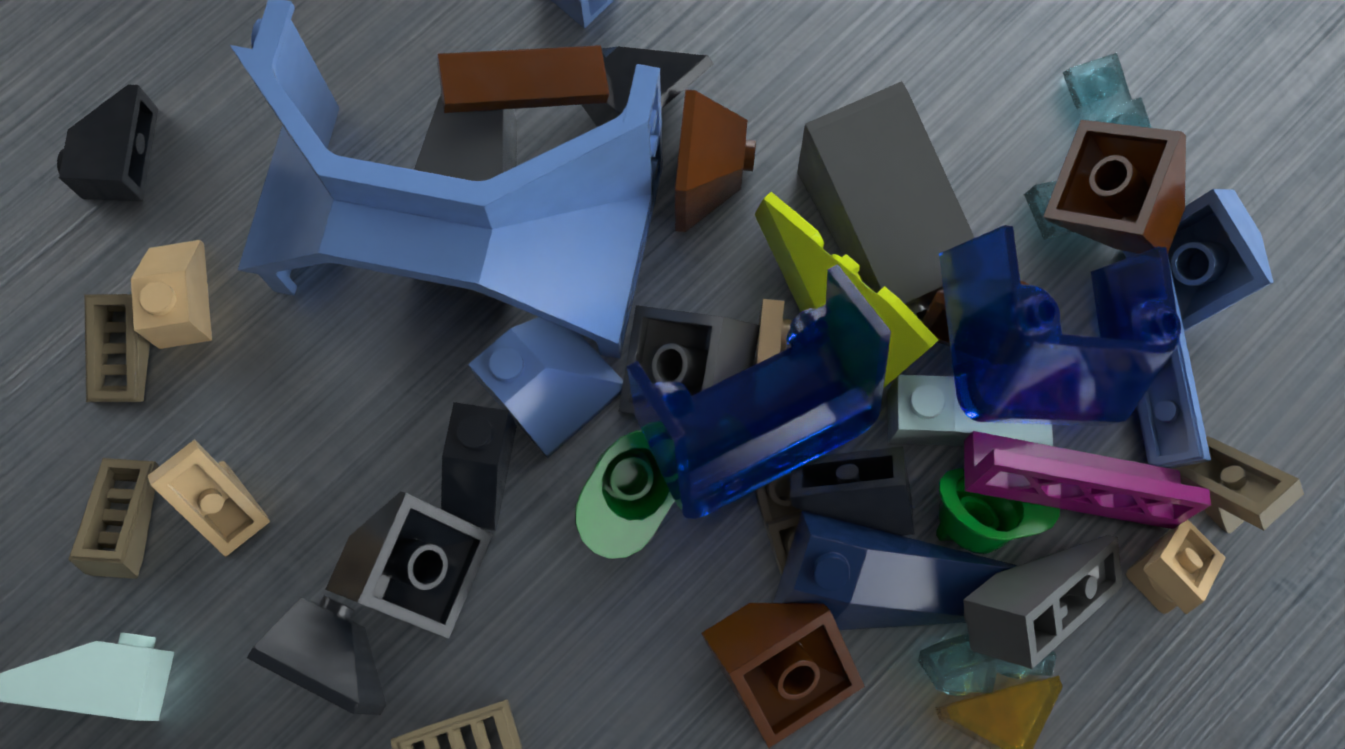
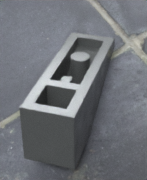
(1038, 604)

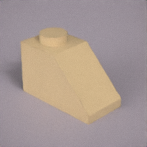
(172, 295)

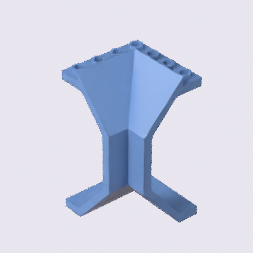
(544, 236)

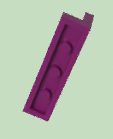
(1079, 481)

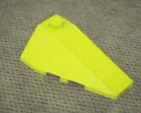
(805, 268)

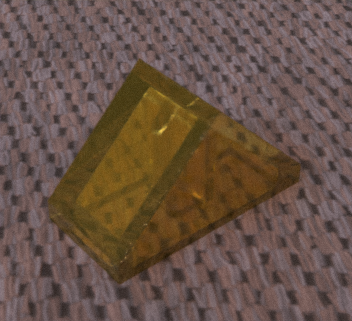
(1007, 716)

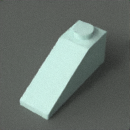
(928, 413)
(95, 679)

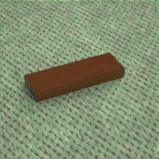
(522, 78)

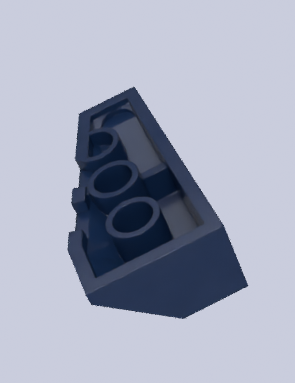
(879, 576)

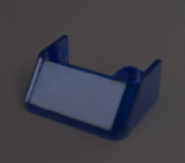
(1011, 345)
(773, 413)

